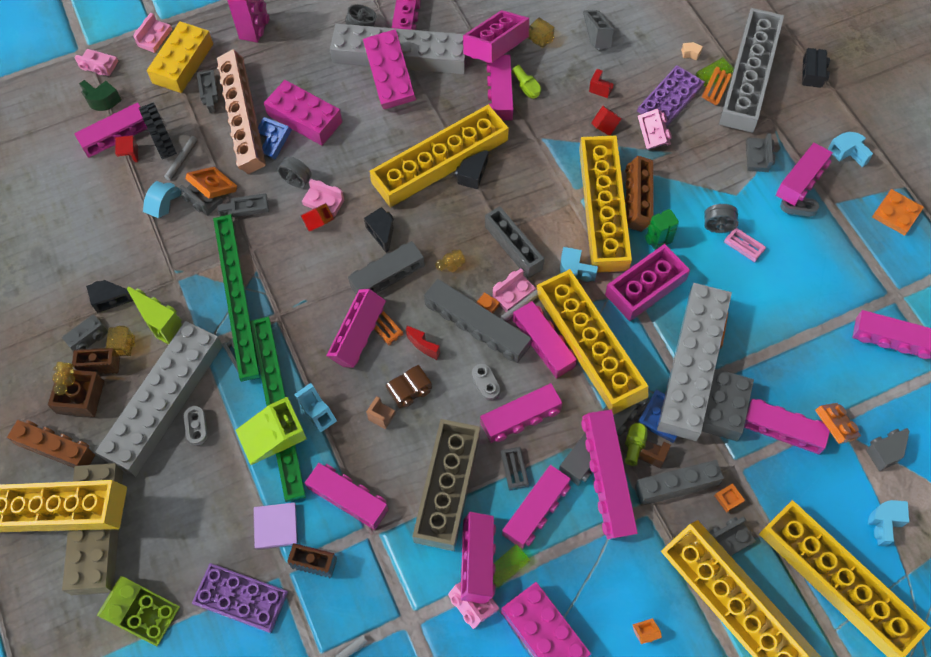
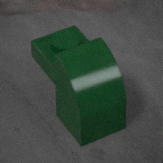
(100, 98)

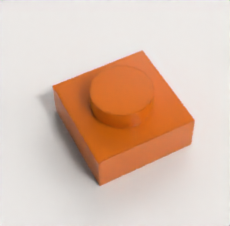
(488, 302)
(729, 498)
(647, 631)

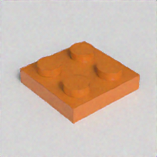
(211, 182)
(897, 212)
(838, 423)

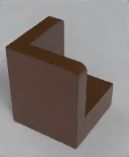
(654, 453)

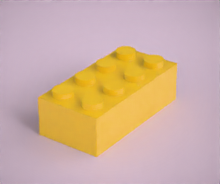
(180, 57)

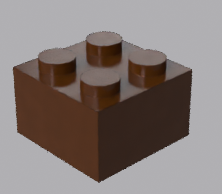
(80, 397)

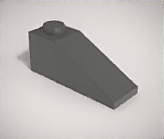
(599, 29)

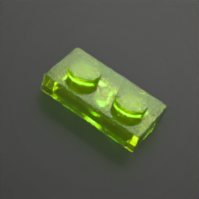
(706, 73)
(509, 565)

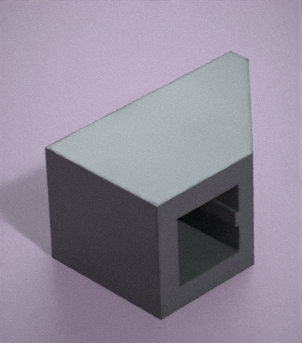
(888, 450)

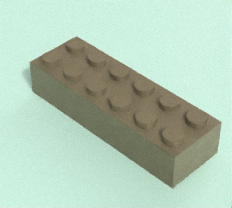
(446, 485)
(92, 553)

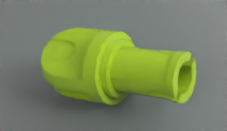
(527, 82)
(635, 442)

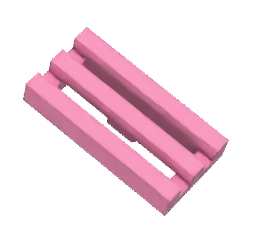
(743, 246)

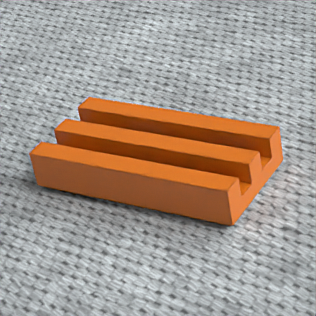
(722, 75)
(393, 337)

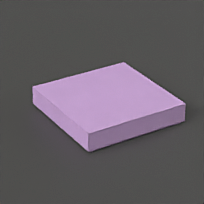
(275, 526)

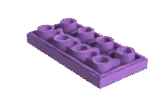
(672, 94)
(240, 598)

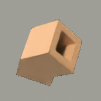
(691, 50)

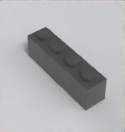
(514, 242)
(388, 269)
(679, 482)

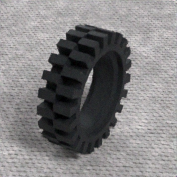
(157, 130)

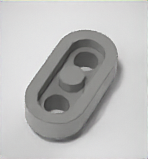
(484, 381)
(195, 427)

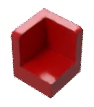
(599, 86)
(606, 120)
(126, 146)
(317, 217)

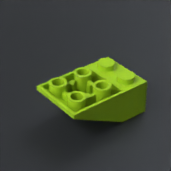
(160, 319)
(270, 431)
(138, 611)

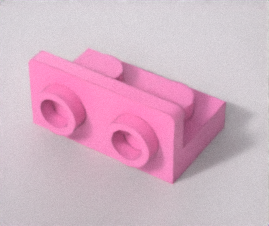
(151, 33)
(97, 62)
(654, 129)
(321, 193)
(512, 290)
(472, 612)

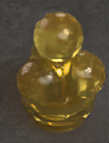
(451, 260)
(63, 377)

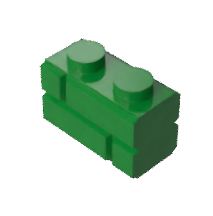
(662, 229)

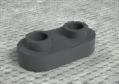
(807, 207)

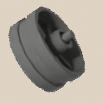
(360, 15)
(294, 172)
(721, 218)

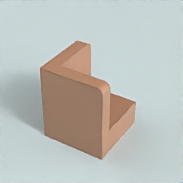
(380, 413)

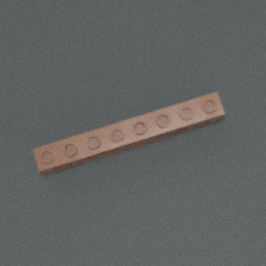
(240, 112)

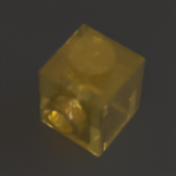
(541, 32)
(121, 340)

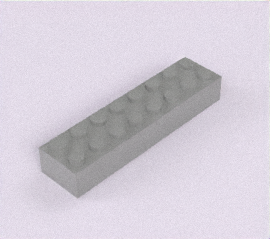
(420, 48)
(751, 70)
(694, 362)
(159, 398)

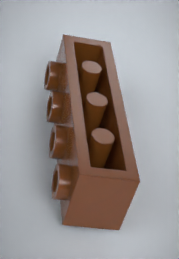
(639, 193)
(49, 445)

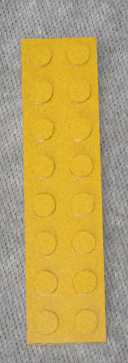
(438, 155)
(605, 204)
(592, 342)
(61, 506)
(844, 581)
(734, 596)

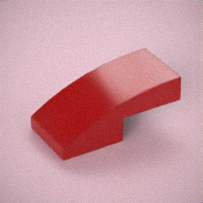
(418, 339)

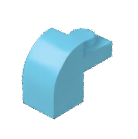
(851, 145)
(158, 198)
(571, 260)
(315, 408)
(887, 516)

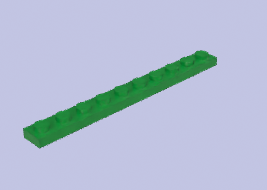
(236, 299)
(274, 391)

